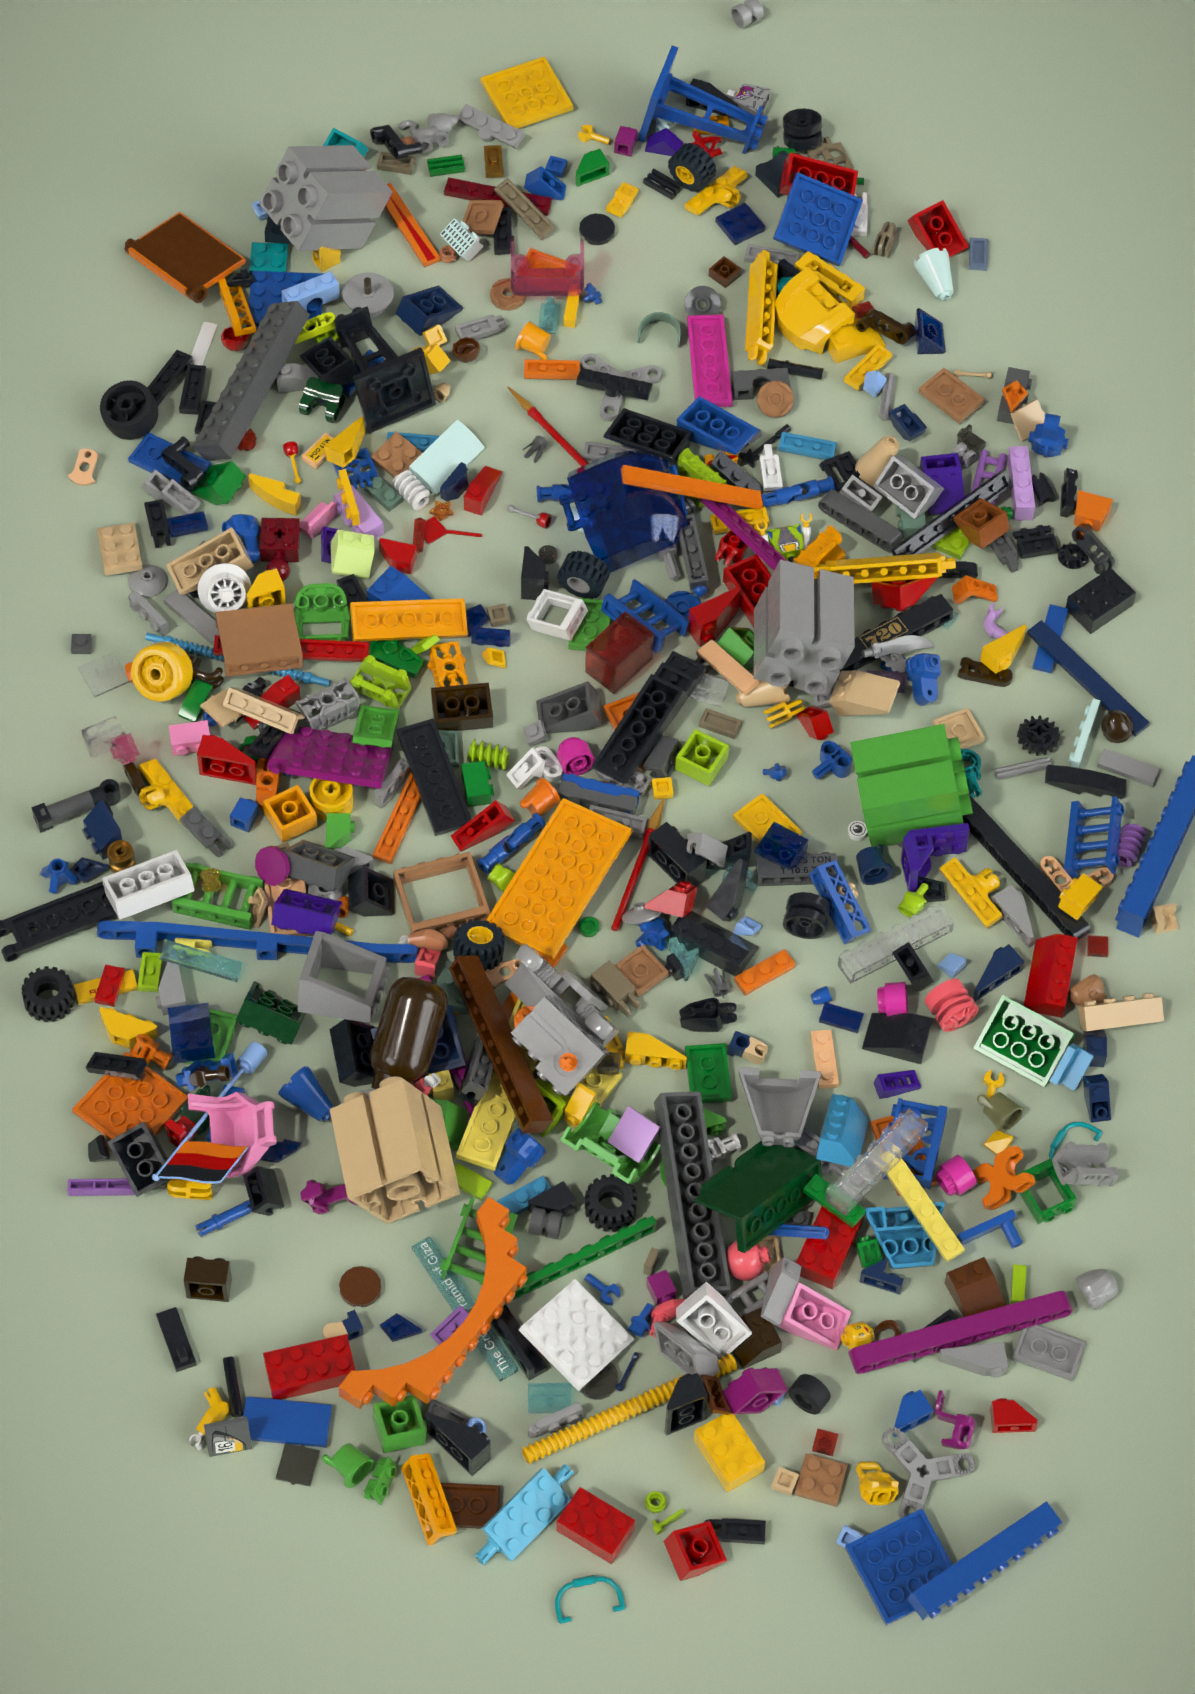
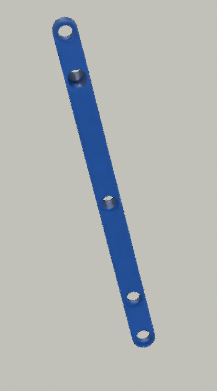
(266, 944)

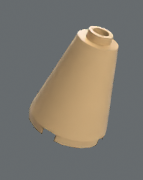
(875, 460)
(763, 695)

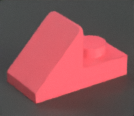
(427, 962)

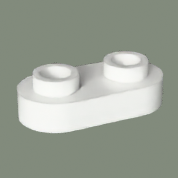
(551, 764)

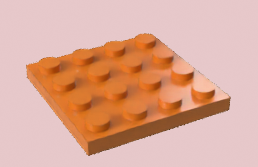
(122, 1103)

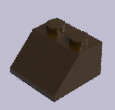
(760, 1344)

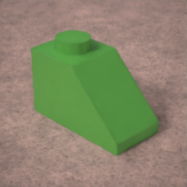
(338, 829)

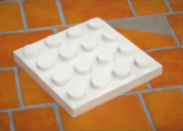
(576, 1334)

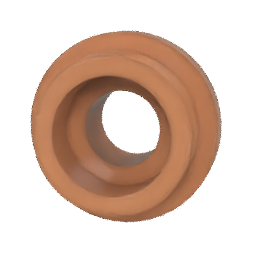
(447, 254)

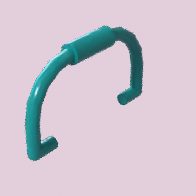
(1062, 1133)
(583, 1581)

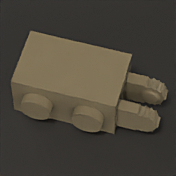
(614, 988)

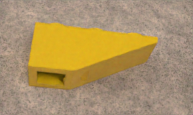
(345, 446)
(647, 1050)

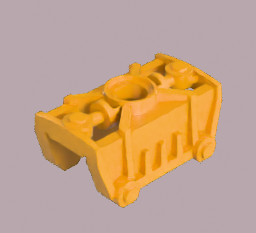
(822, 549)
(437, 664)

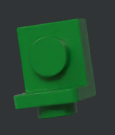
(868, 1251)

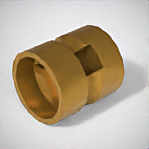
(120, 856)

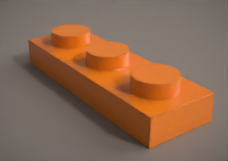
(551, 369)
(764, 972)

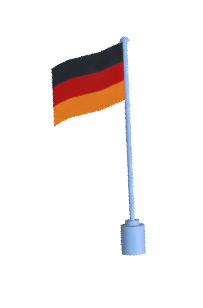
(206, 1160)

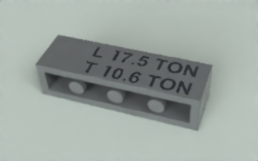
(773, 875)

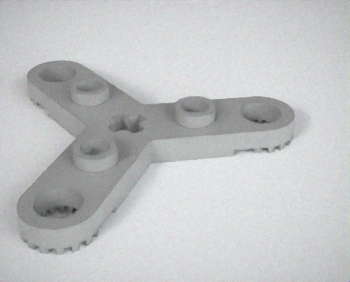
(637, 374)
(912, 1459)

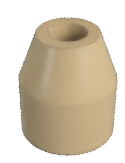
(442, 392)

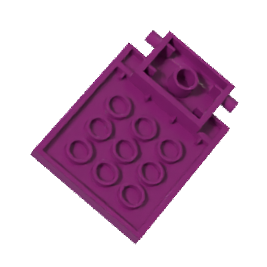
(330, 758)

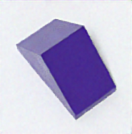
(663, 143)

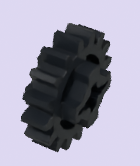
(1038, 735)

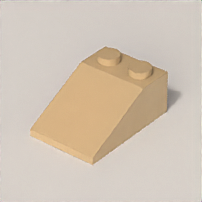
(863, 693)

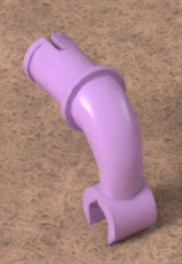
(990, 627)

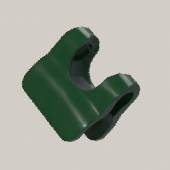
(322, 394)

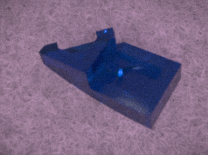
(280, 1151)

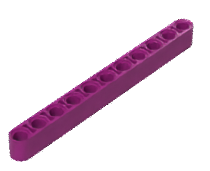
(960, 1332)

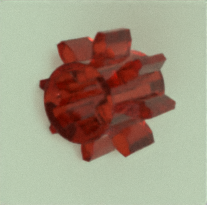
(248, 441)

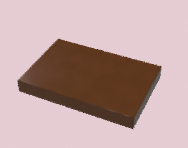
(471, 1503)

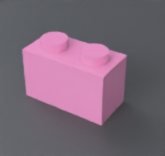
(187, 737)

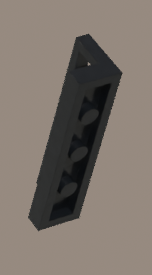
(518, 1344)

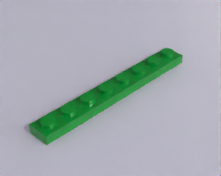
(587, 1255)

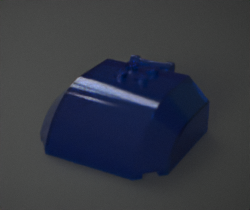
(619, 518)

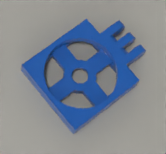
(360, 477)

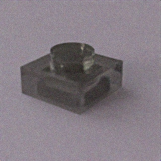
(610, 1064)

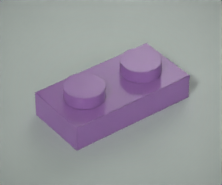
(449, 1325)

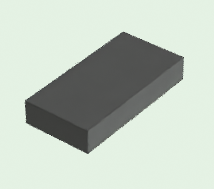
(441, 1410)

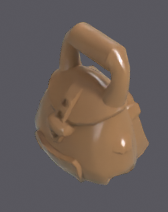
(1087, 989)

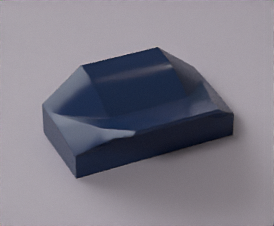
(907, 423)
(455, 483)

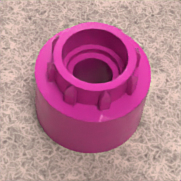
(575, 756)
(892, 998)
(955, 1176)

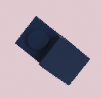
(876, 1277)

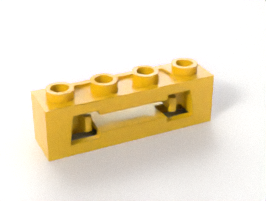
(833, 280)

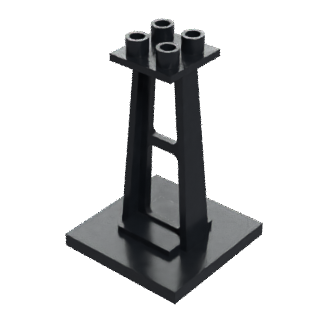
(392, 388)

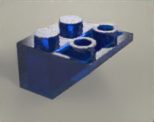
(782, 847)

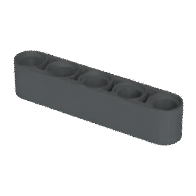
(860, 520)

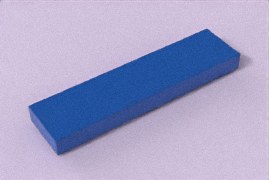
(1055, 621)

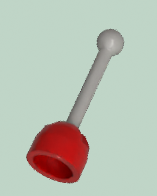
(542, 519)

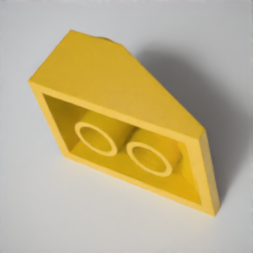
(851, 343)

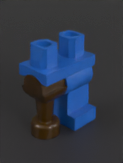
(200, 1073)

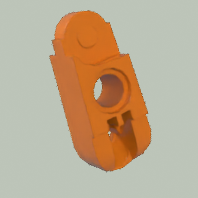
(266, 776)

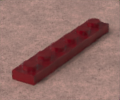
(476, 191)

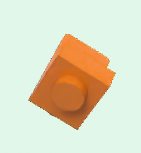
(971, 586)

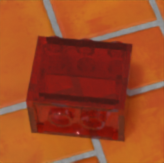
(619, 652)

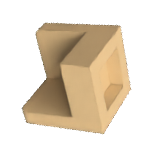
(1164, 918)

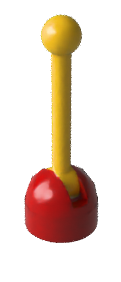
(291, 450)

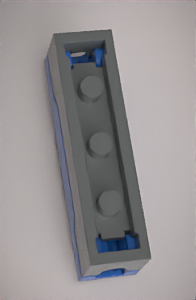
(596, 793)

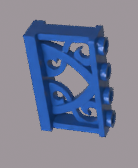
(936, 1126)

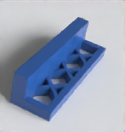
(839, 915)

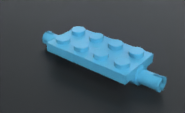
(525, 1514)

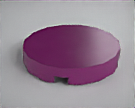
(272, 865)

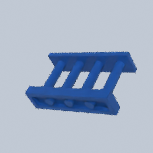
(615, 607)
(1077, 830)

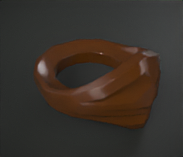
(890, 1324)

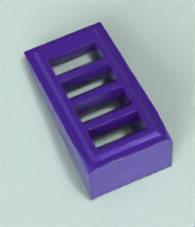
(885, 1089)

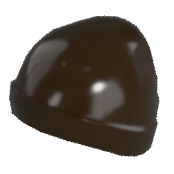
(1117, 726)

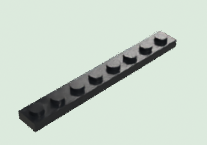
(945, 522)

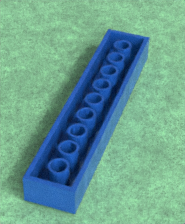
(1159, 854)

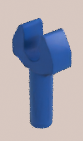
(605, 1290)

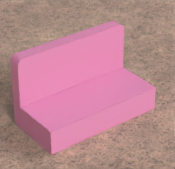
(319, 517)

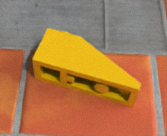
(1001, 652)

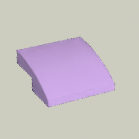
(634, 1134)

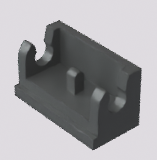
(663, 757)

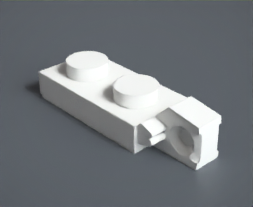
(770, 469)

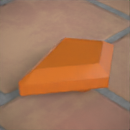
(1014, 394)

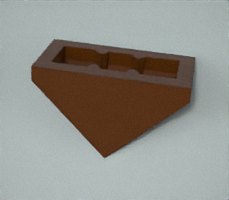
(716, 1398)

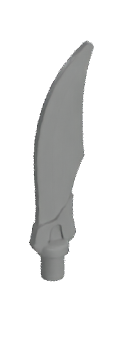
(897, 645)

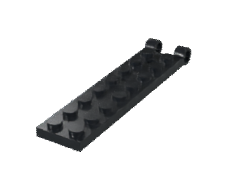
(56, 920)

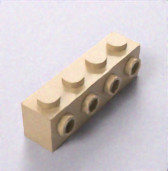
(1120, 1012)

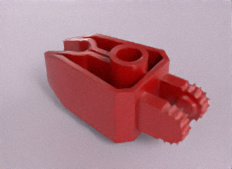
(731, 549)

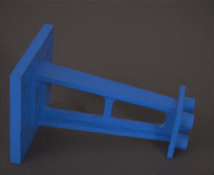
(667, 83)

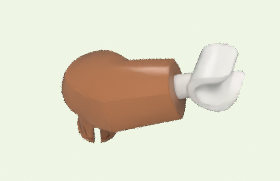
(430, 938)

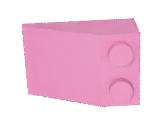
(815, 1317)

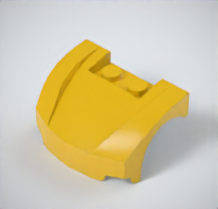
(809, 312)

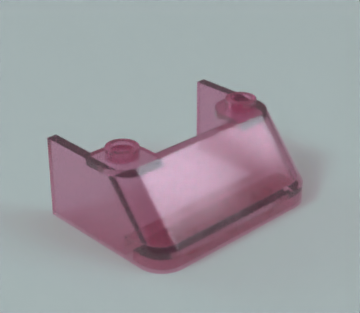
(547, 281)

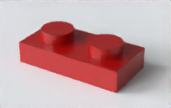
(109, 985)

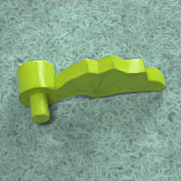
(658, 1527)

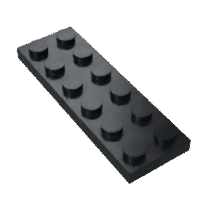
(434, 776)

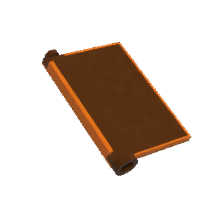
(185, 256)

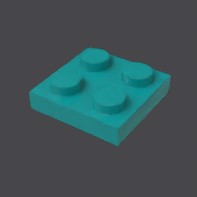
(268, 257)

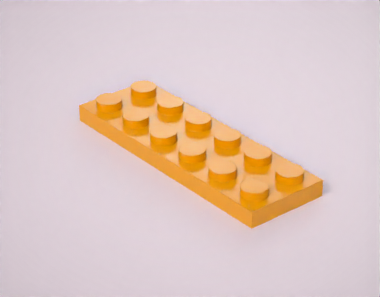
(408, 619)

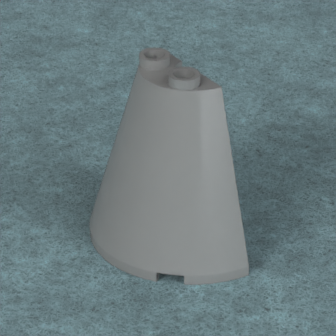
(779, 1104)

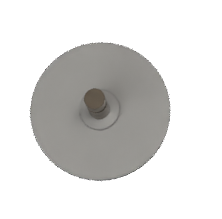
(369, 291)

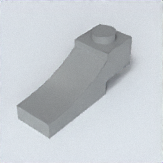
(171, 493)

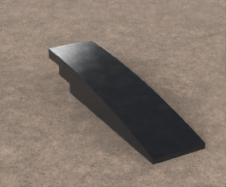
(648, 717)

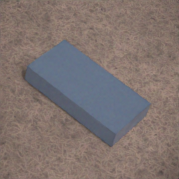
(978, 254)

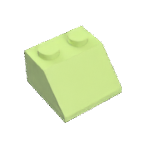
(352, 553)

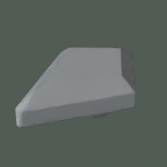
(638, 782)

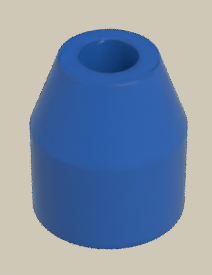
(821, 996)

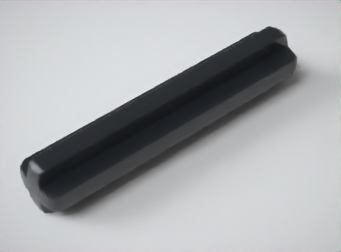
(232, 1387)

